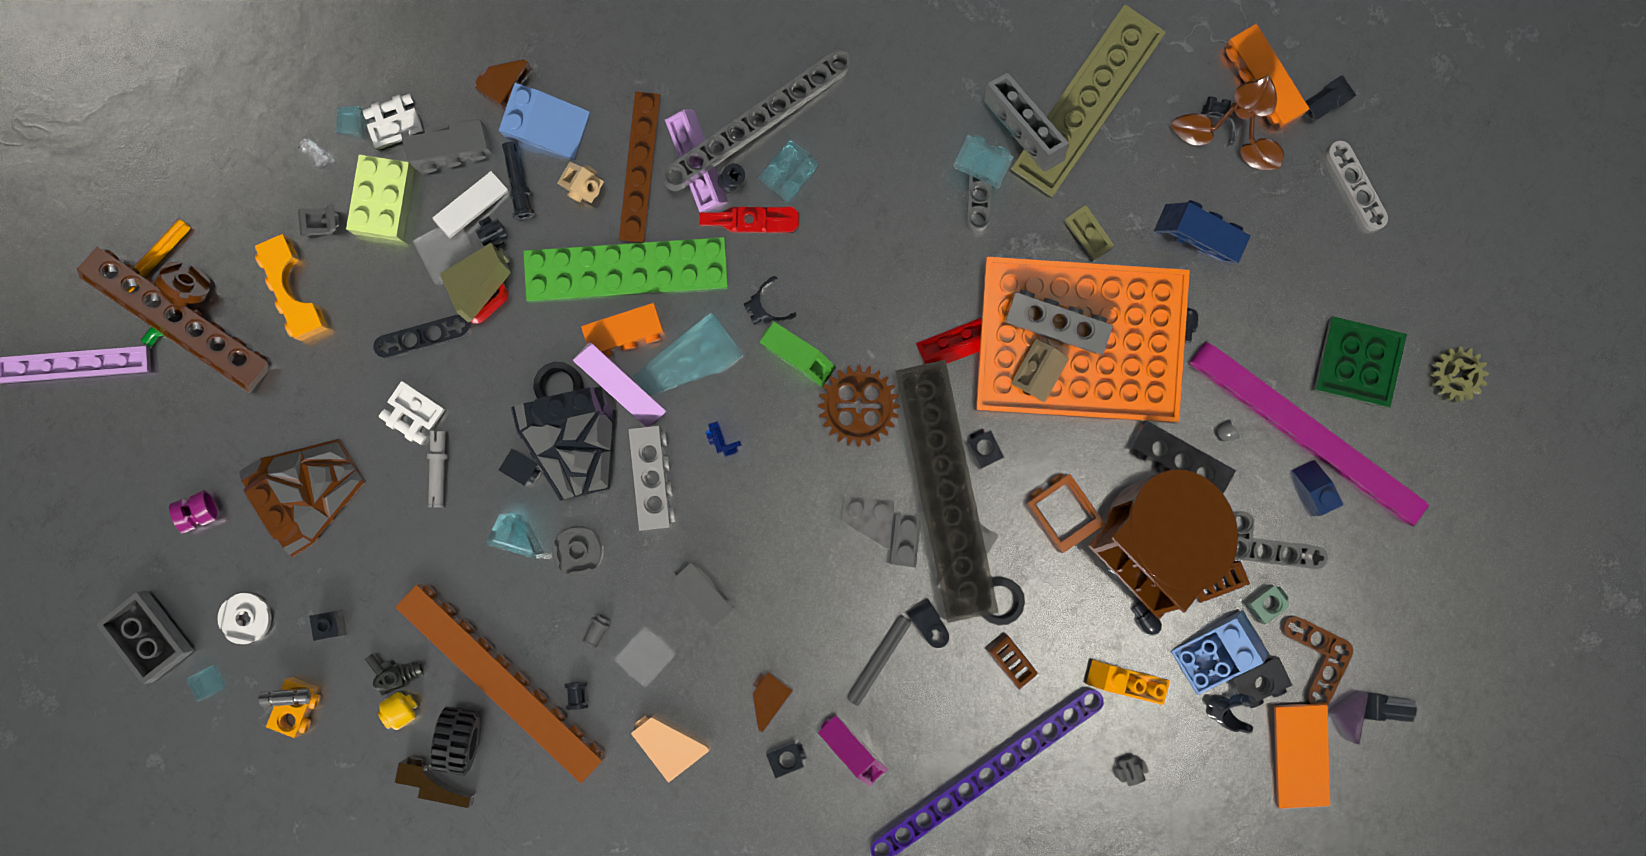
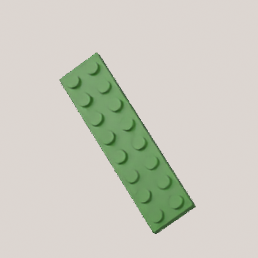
(625, 269)

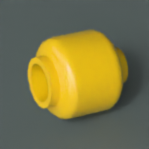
(397, 710)

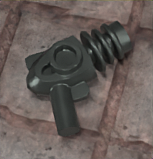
(393, 676)

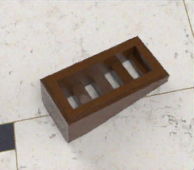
(1243, 581)
(996, 645)

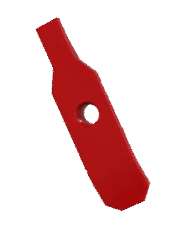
(765, 219)

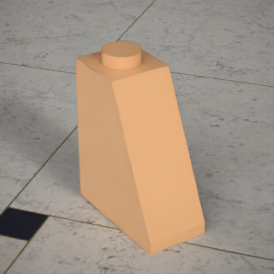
(668, 745)

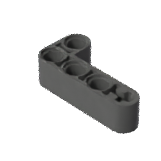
(1276, 548)

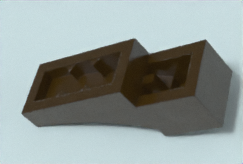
(417, 774)

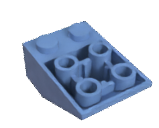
(1221, 652)

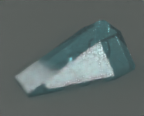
(695, 354)

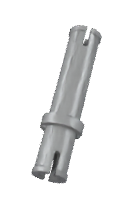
(436, 468)

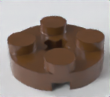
(182, 283)

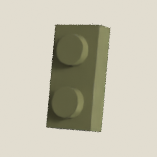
(1089, 233)

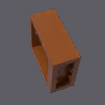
(1079, 534)

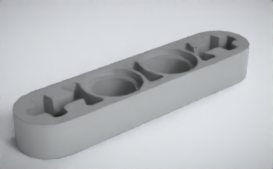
(1361, 183)

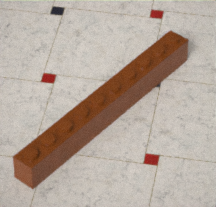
(500, 682)

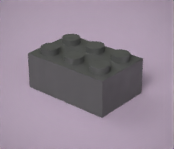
(144, 637)

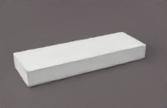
(470, 204)

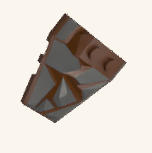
(301, 491)

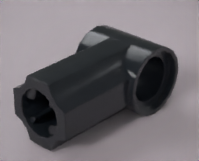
(1333, 95)
(1381, 707)

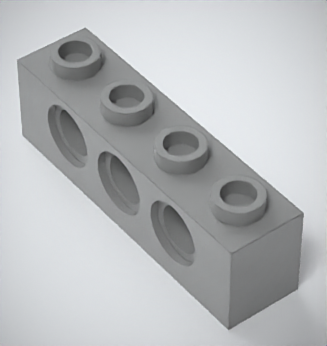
(639, 440)

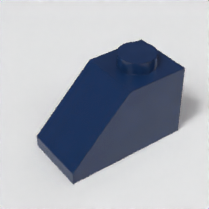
(1317, 488)

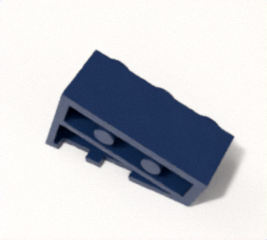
(1203, 230)

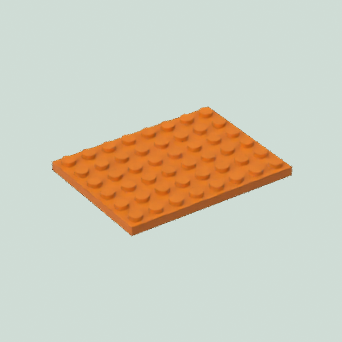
(1143, 356)

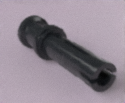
(519, 192)

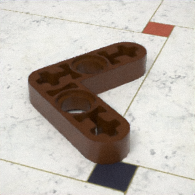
(1327, 650)

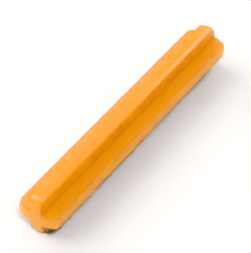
(160, 249)

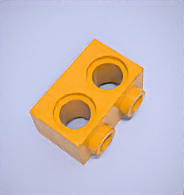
(301, 712)

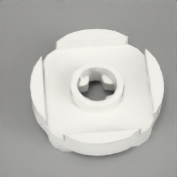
(231, 624)

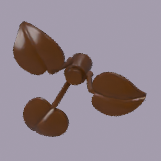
(1251, 99)

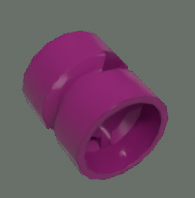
(189, 513)

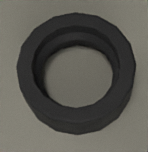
(549, 368)
(1019, 602)

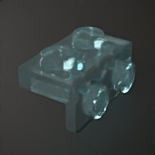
(789, 170)

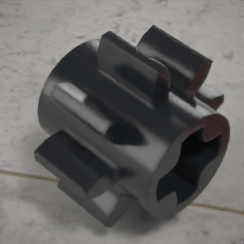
(491, 232)

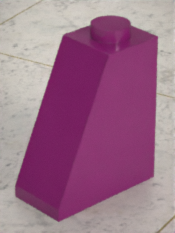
(852, 751)

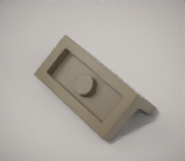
(1040, 370)

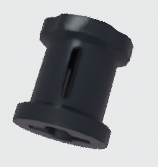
(735, 171)
(576, 695)

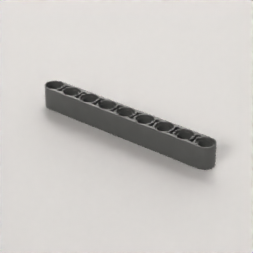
(764, 109)

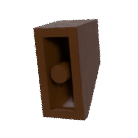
(499, 80)
(769, 697)

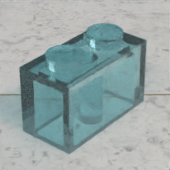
(983, 160)

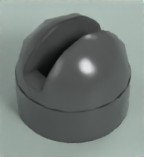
(1227, 431)

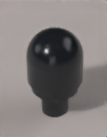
(1191, 324)
(1147, 620)

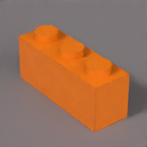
(625, 330)

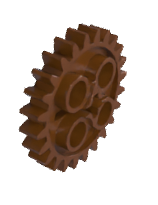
(858, 382)

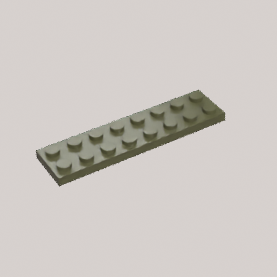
(1094, 93)

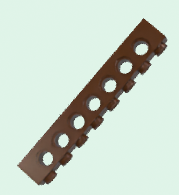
(101, 262)

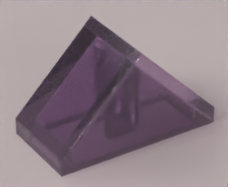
(1349, 715)

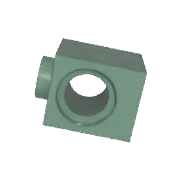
(1257, 606)

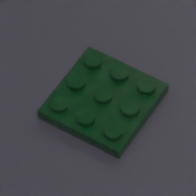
(1360, 362)

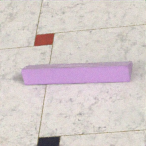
(686, 135)
(619, 385)

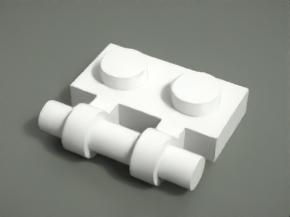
(387, 130)
(416, 406)

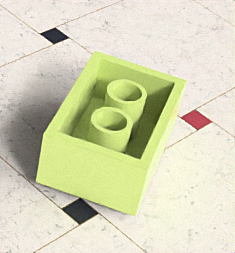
(380, 198)

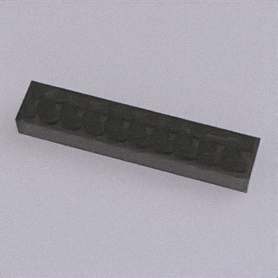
(946, 492)

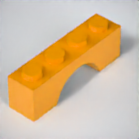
(278, 259)

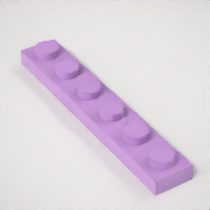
(75, 364)

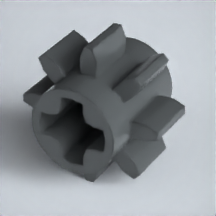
(1132, 770)

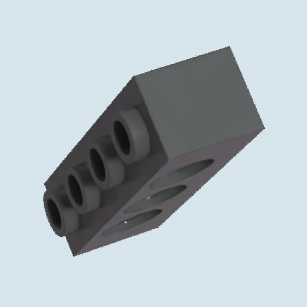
(1026, 122)
(1093, 342)

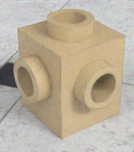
(580, 182)

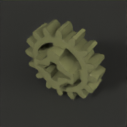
(1455, 364)

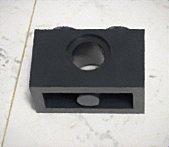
(1274, 674)

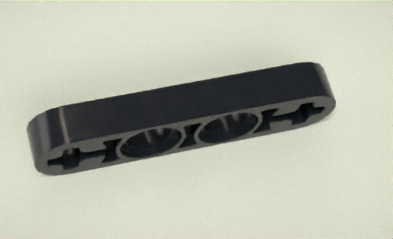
(421, 333)

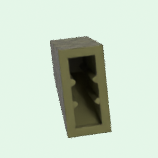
(475, 280)

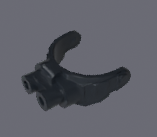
(1218, 109)
(759, 314)
(1221, 710)

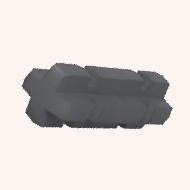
(284, 697)

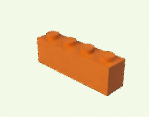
(1258, 60)

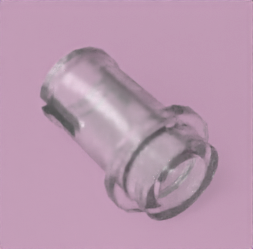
(315, 153)

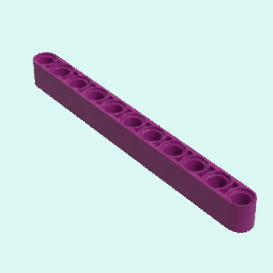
(1309, 434)

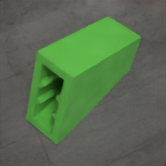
(798, 354)

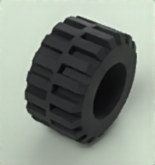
(455, 741)

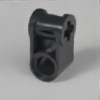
(926, 620)

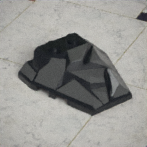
(570, 439)

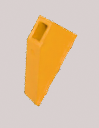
(1127, 682)

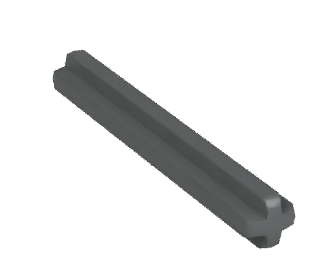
(879, 660)

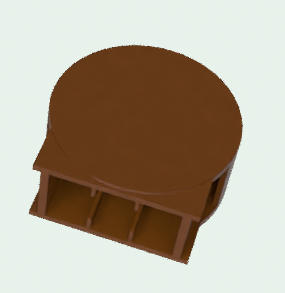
(1169, 539)

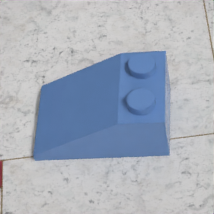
(544, 121)

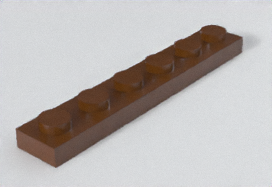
(639, 167)

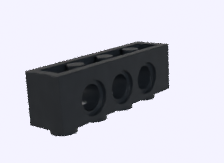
(1148, 434)

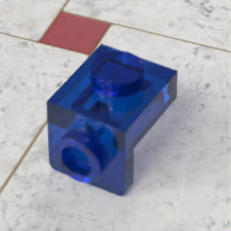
(716, 437)

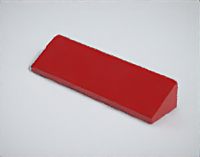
(952, 343)

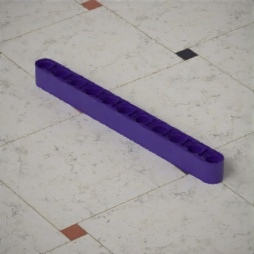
(993, 762)

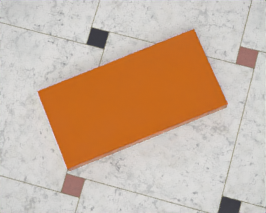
(1302, 755)

